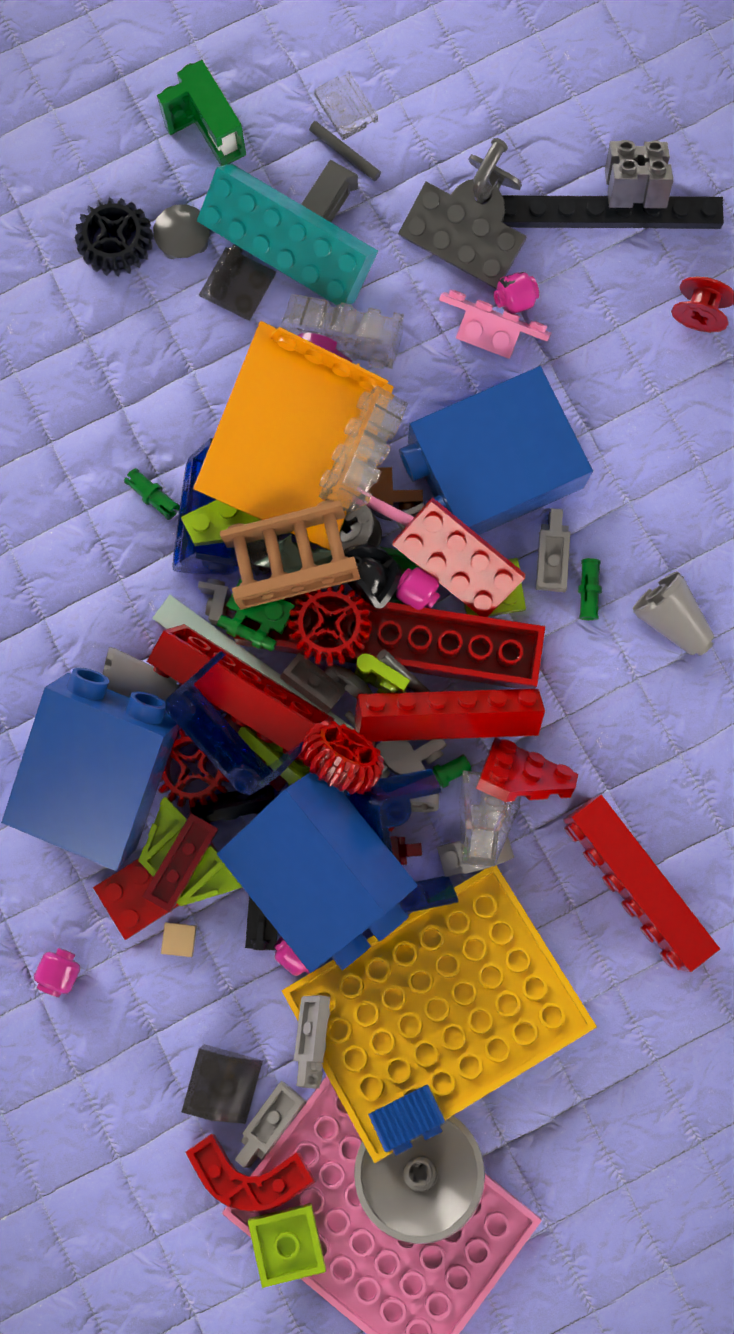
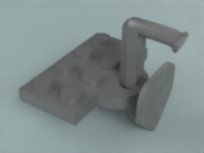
(469, 230)

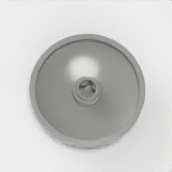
(426, 1189)

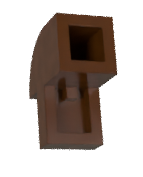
(399, 499)

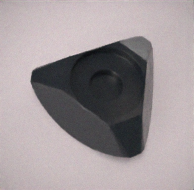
(377, 571)

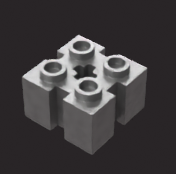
(638, 174)

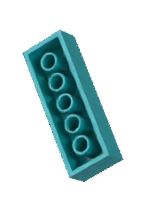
(286, 235)

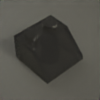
(222, 1085)

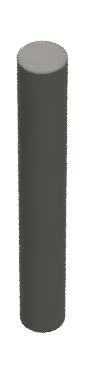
(345, 151)
(414, 684)

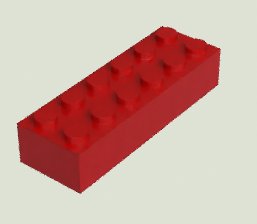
(236, 688)
(640, 884)

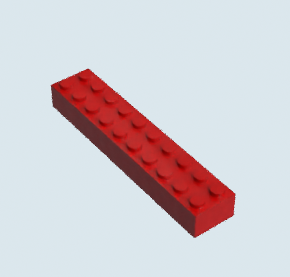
(433, 642)

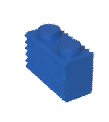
(408, 1119)

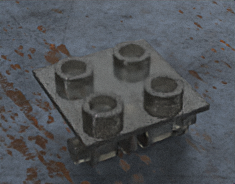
(237, 283)

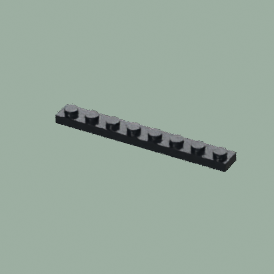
(594, 212)

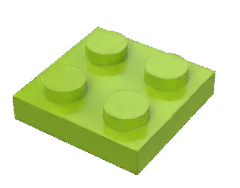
(286, 1245)

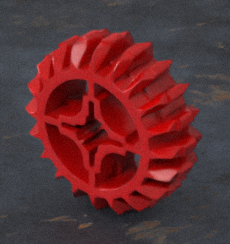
(340, 615)
(342, 757)
(184, 779)

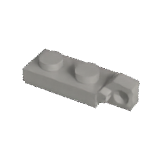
(553, 554)
(311, 1040)
(269, 1124)

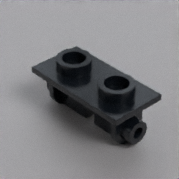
(260, 931)

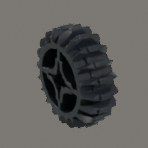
(118, 221)

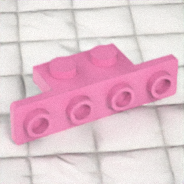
(490, 328)

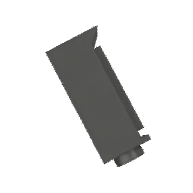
(331, 190)

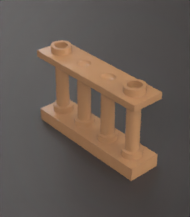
(284, 584)

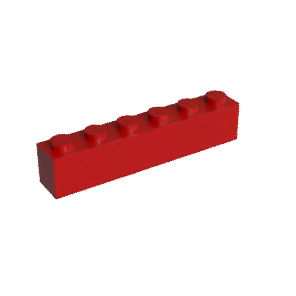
(449, 714)

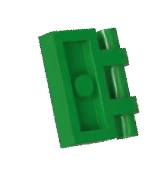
(270, 615)

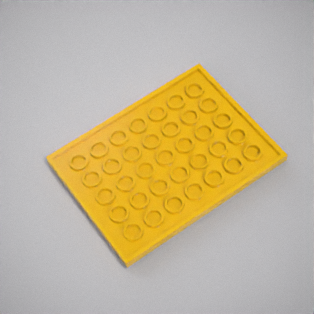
(446, 1003)

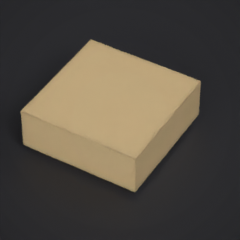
(178, 939)

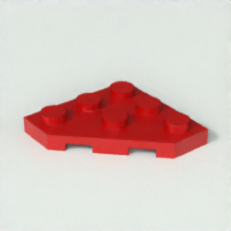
(516, 772)

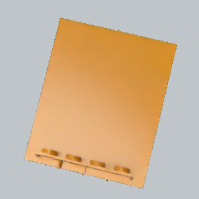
(283, 427)

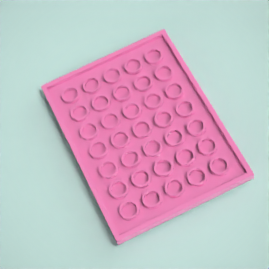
(370, 1275)

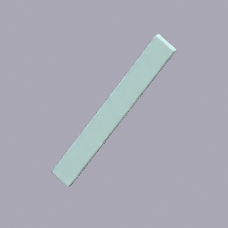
(174, 613)

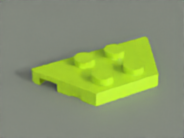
(211, 874)

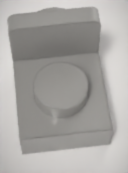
(217, 605)

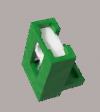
(201, 102)

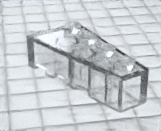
(358, 334)
(363, 449)
(483, 822)

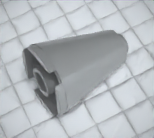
(675, 614)
(130, 675)

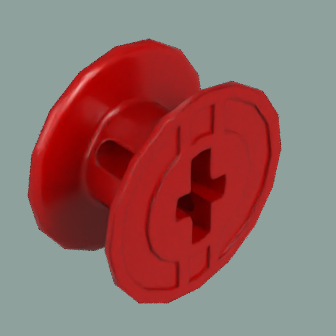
(705, 299)

